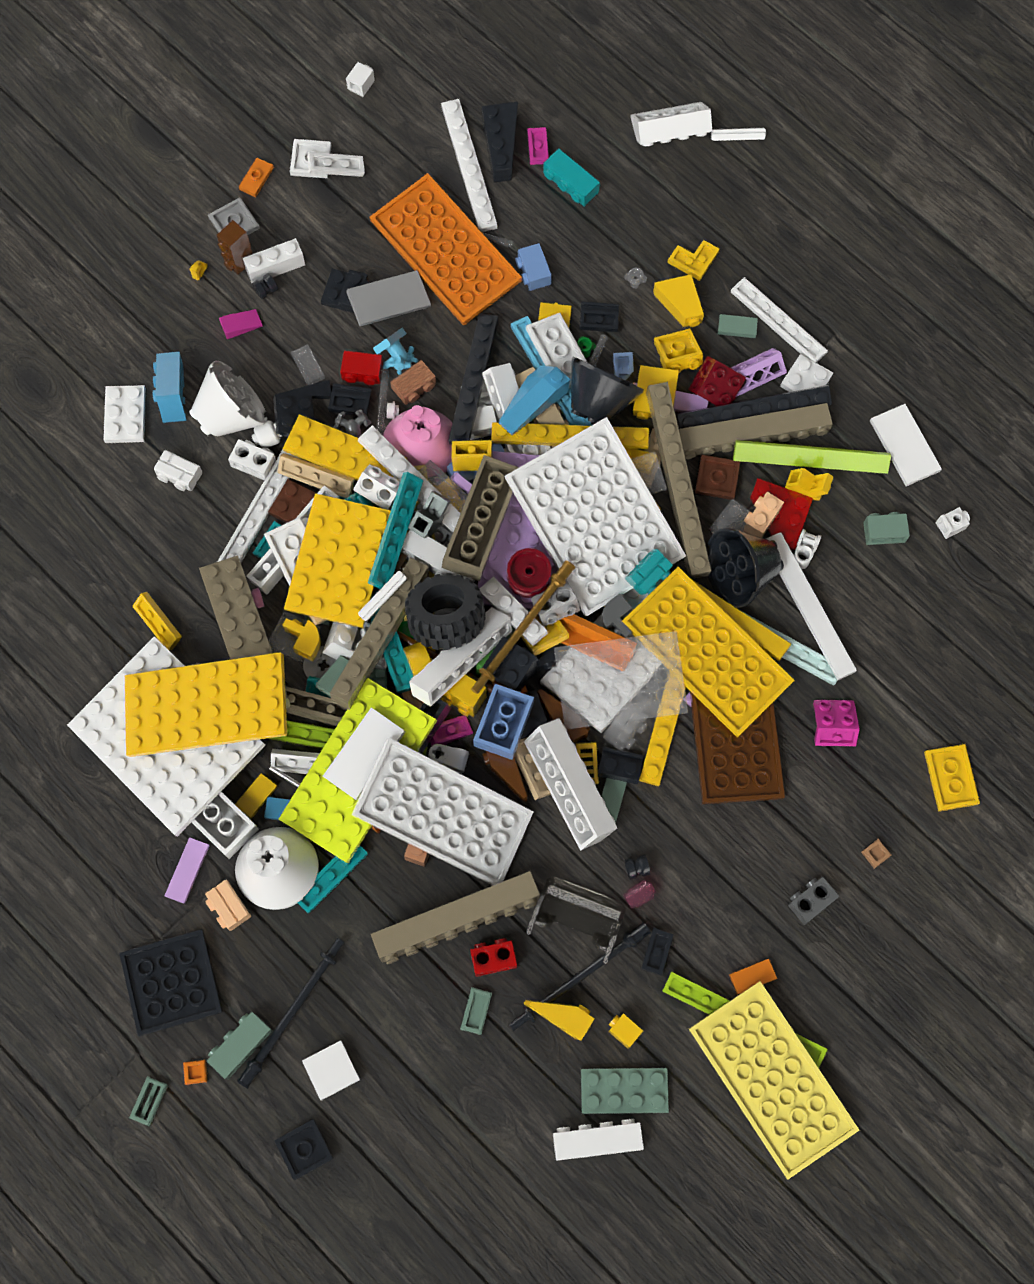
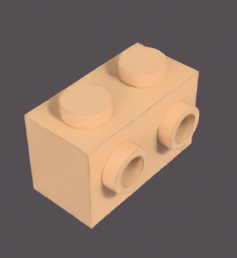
(763, 516)

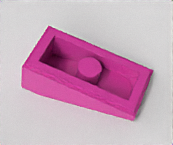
(240, 323)
(452, 730)

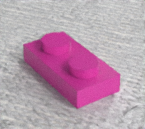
(537, 145)

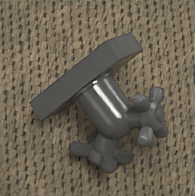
(353, 425)

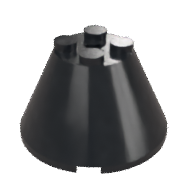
(598, 392)
(741, 565)

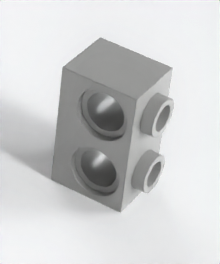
(560, 605)

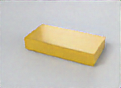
(256, 795)

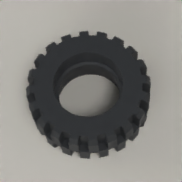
(448, 629)

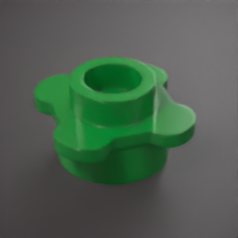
(583, 341)

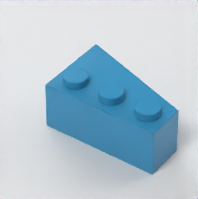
(169, 386)

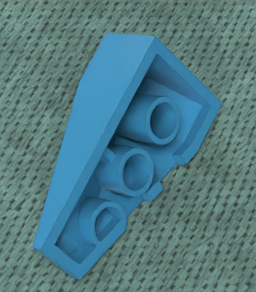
(535, 395)

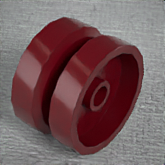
(528, 561)

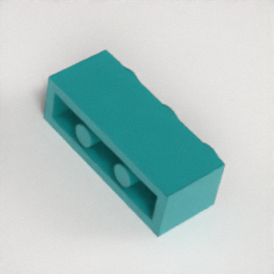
(571, 177)

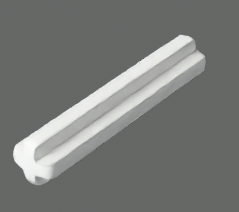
(738, 134)
(382, 596)

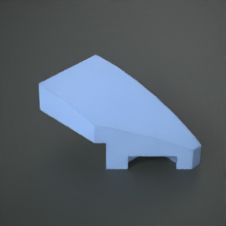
(623, 364)

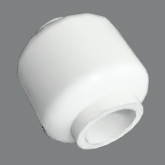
(266, 435)

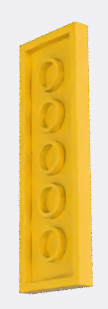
(329, 448)

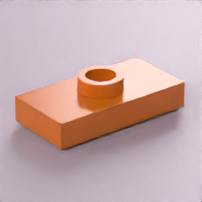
(256, 177)

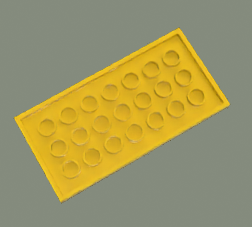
(715, 653)
(205, 705)

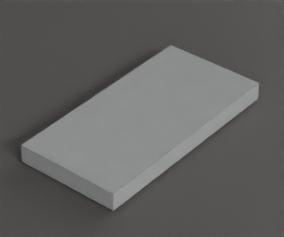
(388, 298)

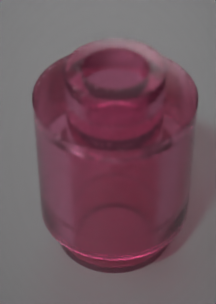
(639, 894)

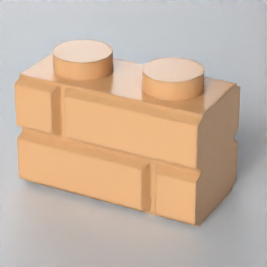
(227, 905)

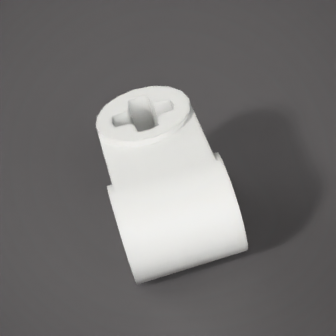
(806, 546)
(450, 757)

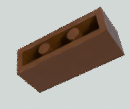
(234, 246)

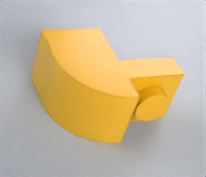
(809, 484)
(308, 639)
(417, 657)

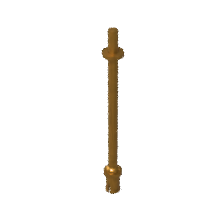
(557, 580)

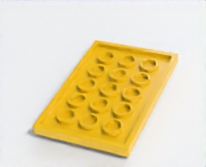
(336, 560)

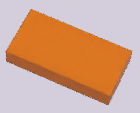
(751, 975)

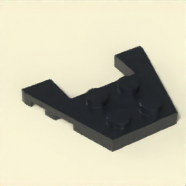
(295, 402)

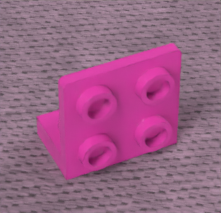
(836, 723)

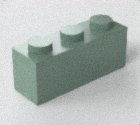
(238, 1045)

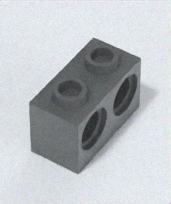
(815, 903)

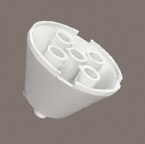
(226, 403)
(276, 868)

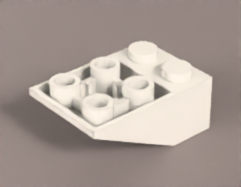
(344, 640)

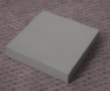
(234, 211)

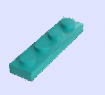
(329, 878)

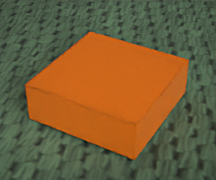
(195, 1072)

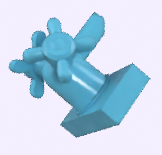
(397, 352)

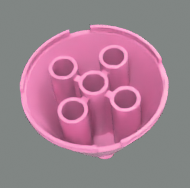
(421, 436)

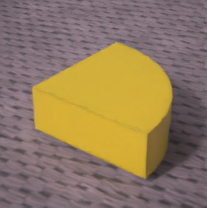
(198, 269)

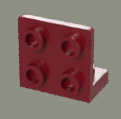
(716, 382)

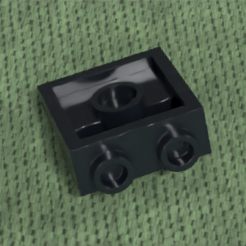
(337, 285)

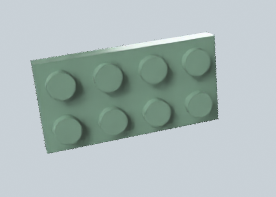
(624, 1090)

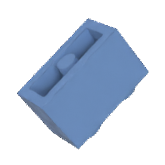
(534, 267)

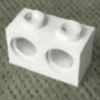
(250, 463)
(376, 491)

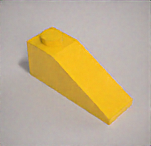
(568, 1018)

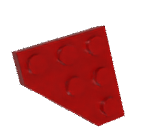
(792, 514)

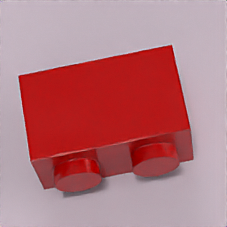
(361, 367)

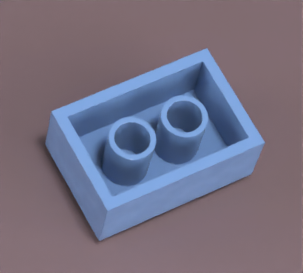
(503, 721)

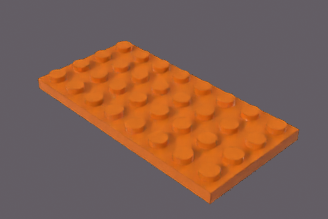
(445, 249)

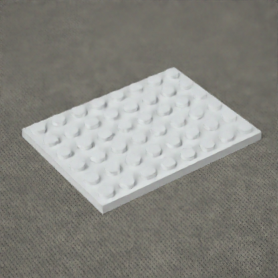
(593, 513)
(168, 783)

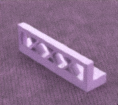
(757, 363)

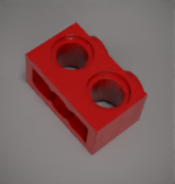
(494, 964)

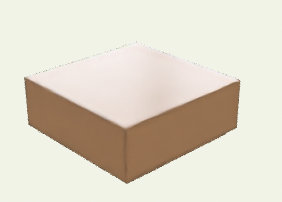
(876, 853)

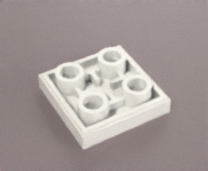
(330, 1070)

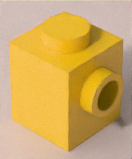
(624, 1030)

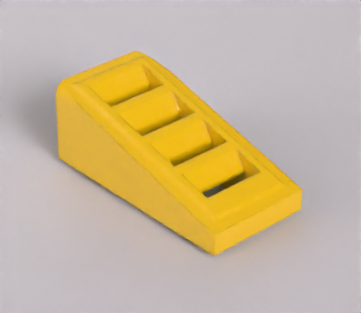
(589, 745)

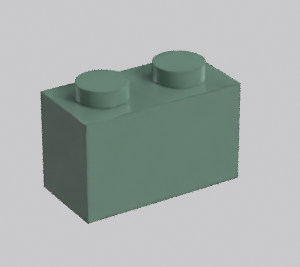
(886, 528)

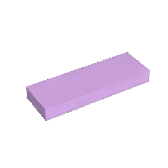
(187, 870)

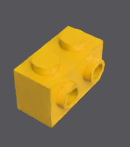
(469, 454)

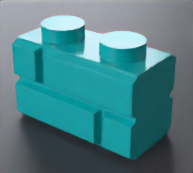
(649, 572)

